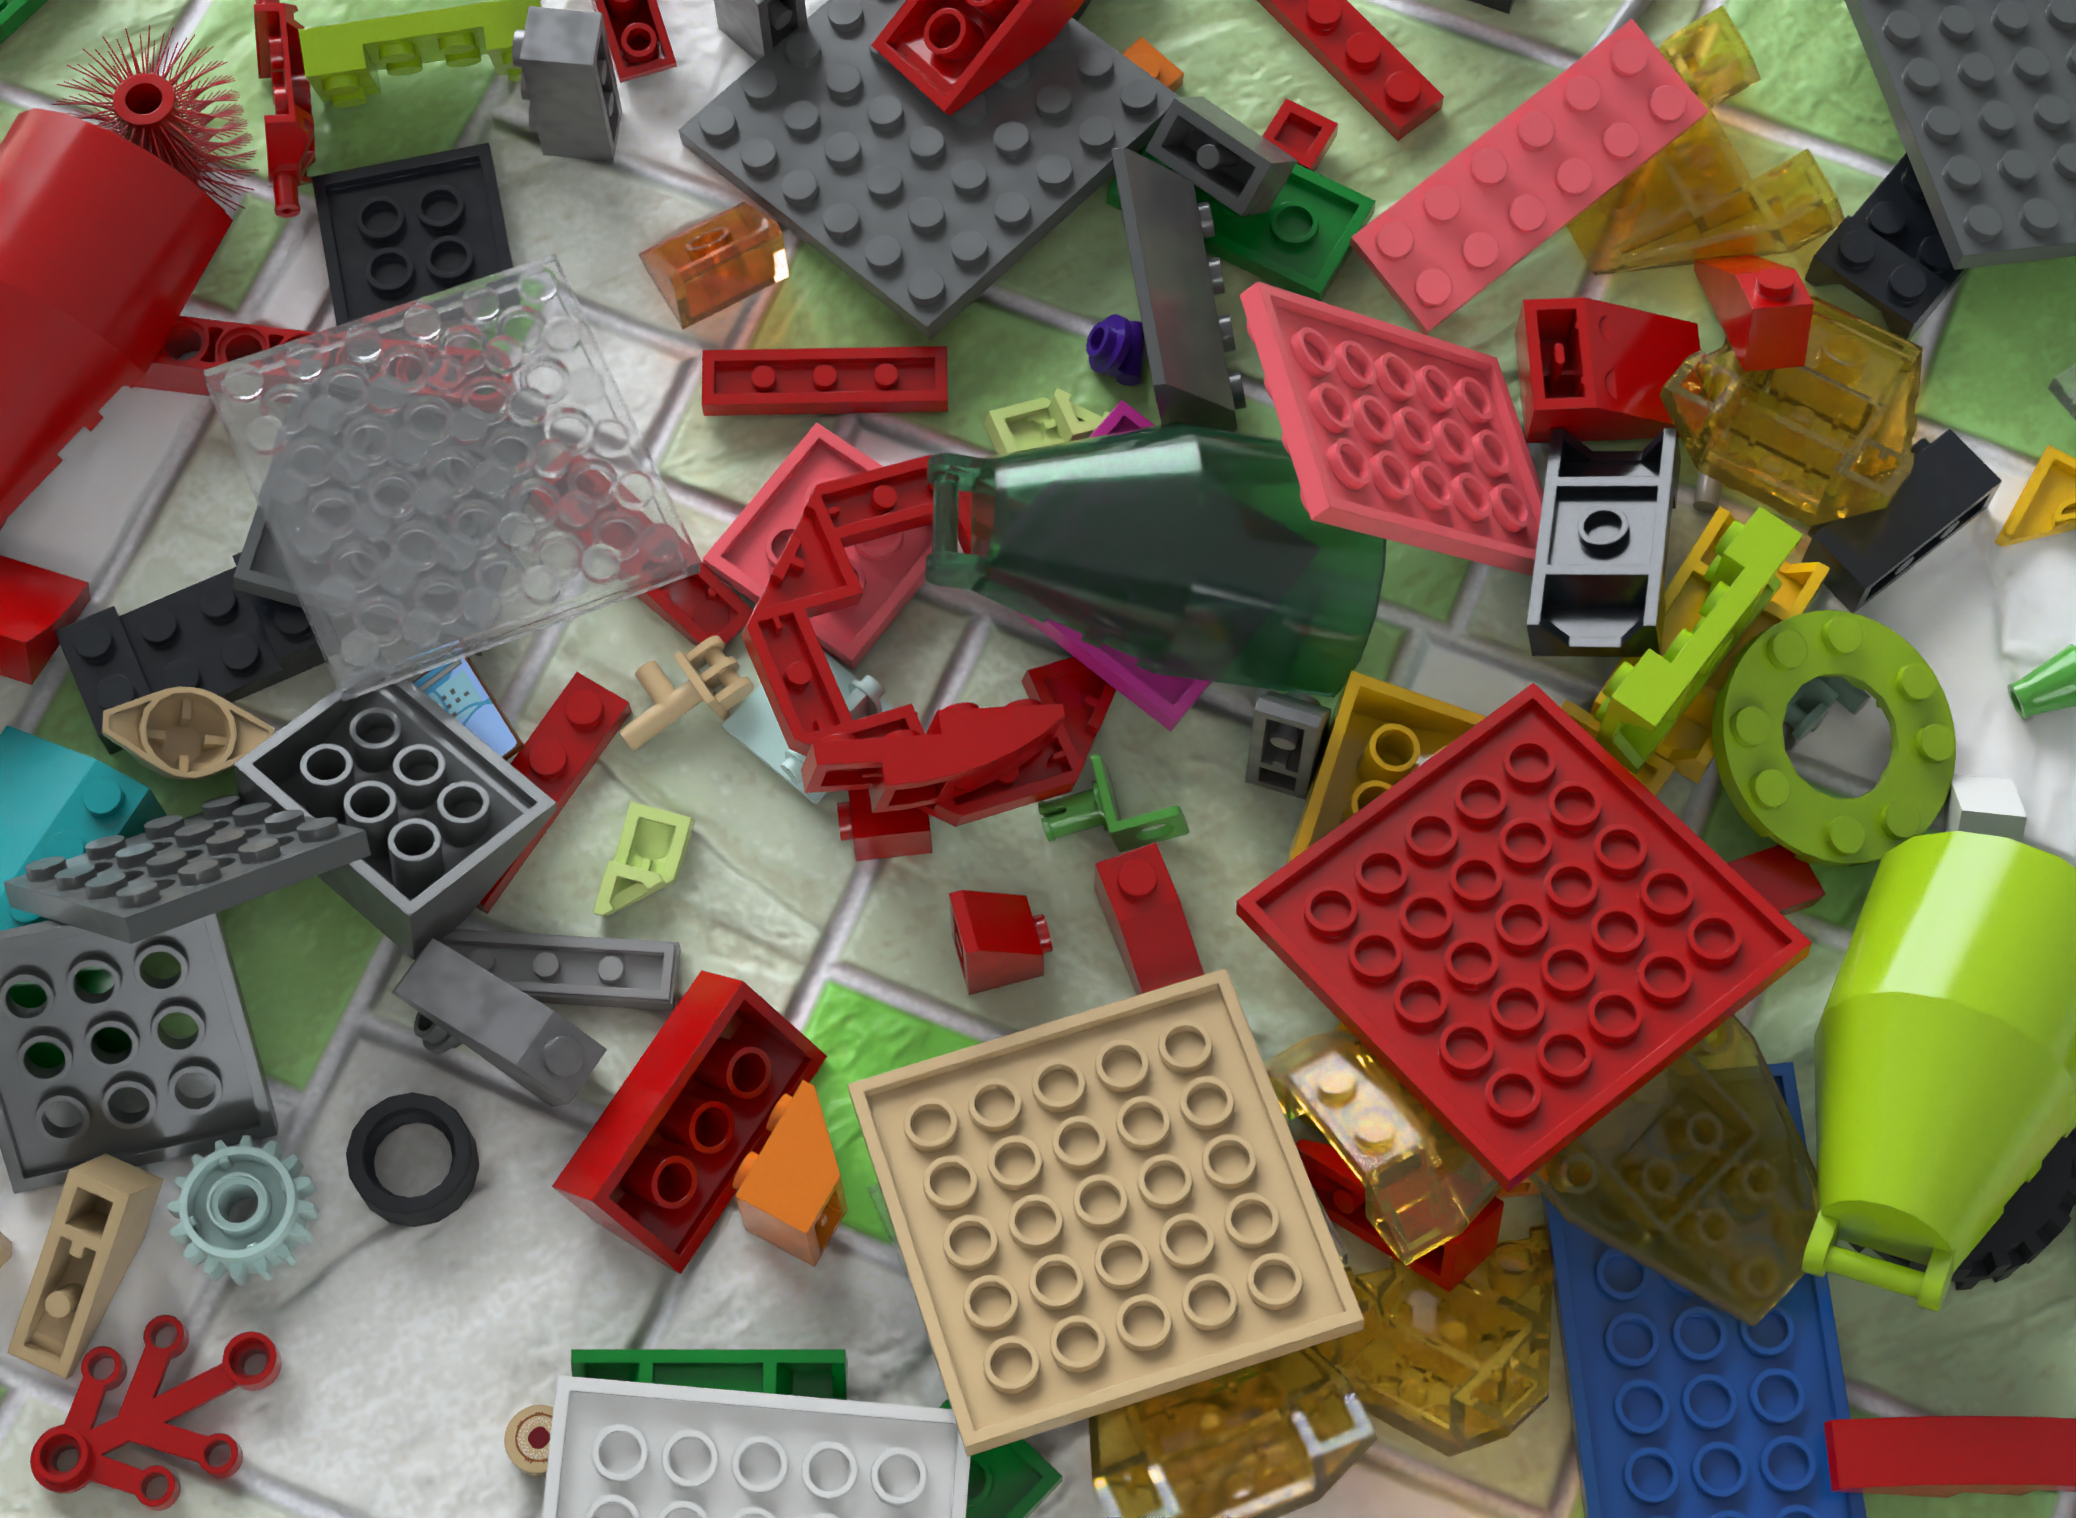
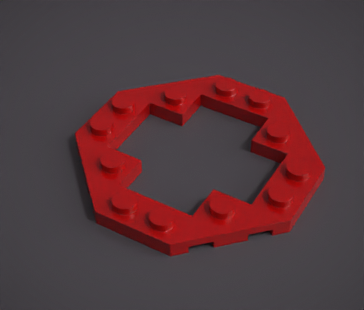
(819, 579)

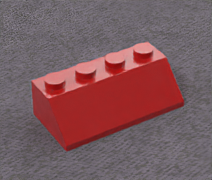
(687, 1118)

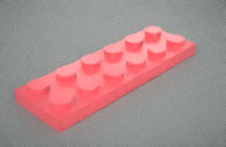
(1528, 177)

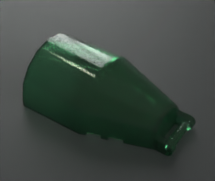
(1167, 549)

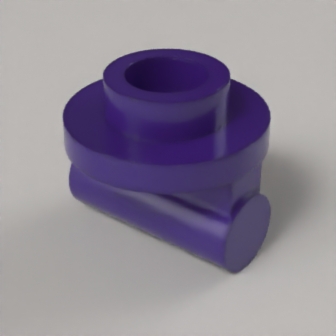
(1117, 349)

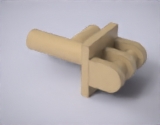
(674, 703)

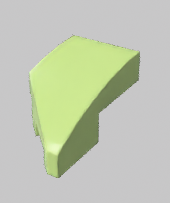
(1040, 423)
(646, 857)

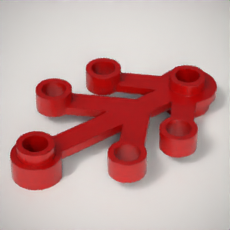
(146, 1415)

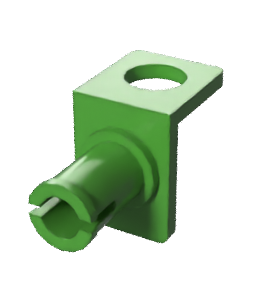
(1100, 808)

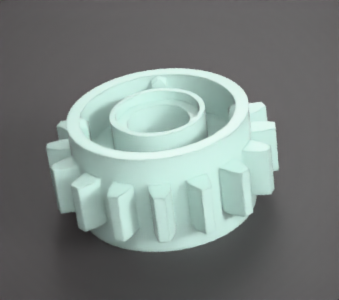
(218, 1185)

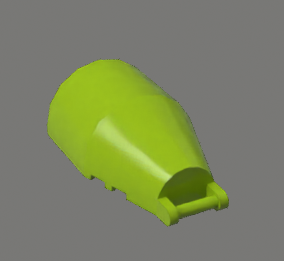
(1943, 1056)

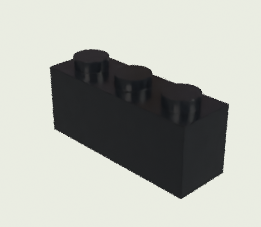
(1879, 546)

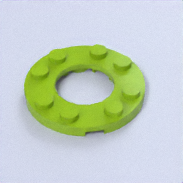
(1753, 753)

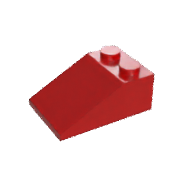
(968, 45)

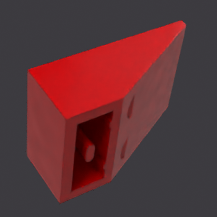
(1597, 368)

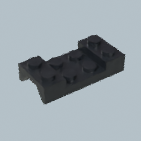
(1890, 254)
(1603, 549)
(188, 639)

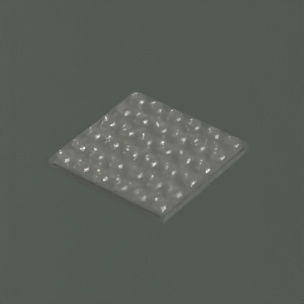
(450, 475)

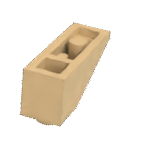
(83, 1261)

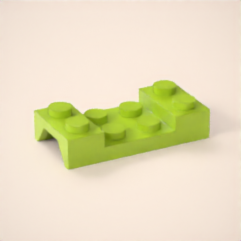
(346, 57)
(1655, 693)

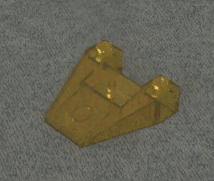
(1696, 191)

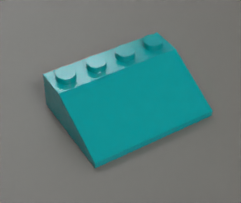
(56, 805)

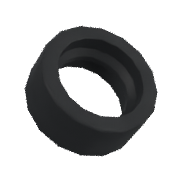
(386, 1118)

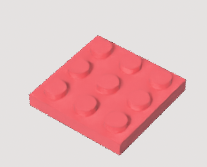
(886, 567)

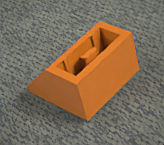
(794, 1185)

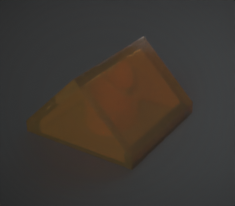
(717, 263)

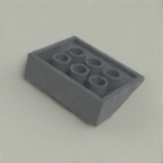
(1177, 294)
(425, 789)

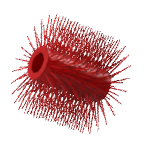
(153, 119)

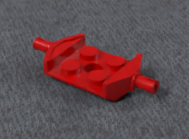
(290, 131)

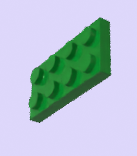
(1297, 241)

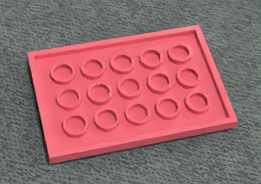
(1397, 431)

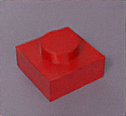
(1301, 133)

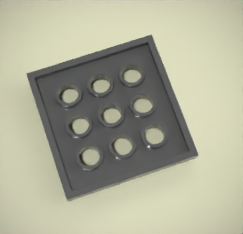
(184, 868)
(172, 1123)

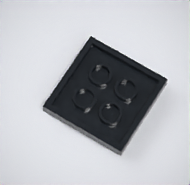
(410, 229)

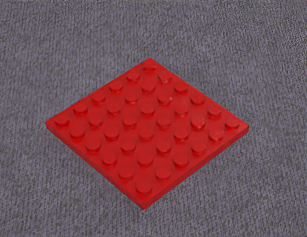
(1522, 934)

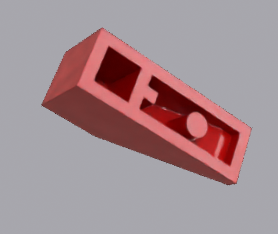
(1760, 309)
(1146, 919)
(1345, 1205)

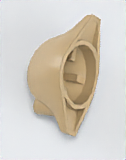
(184, 732)

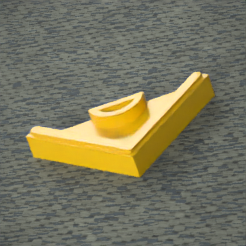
(2045, 503)

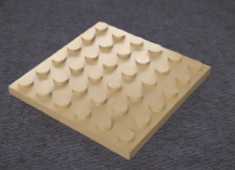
(1101, 1211)

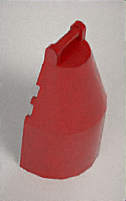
(91, 280)

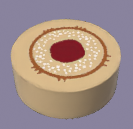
(529, 1439)

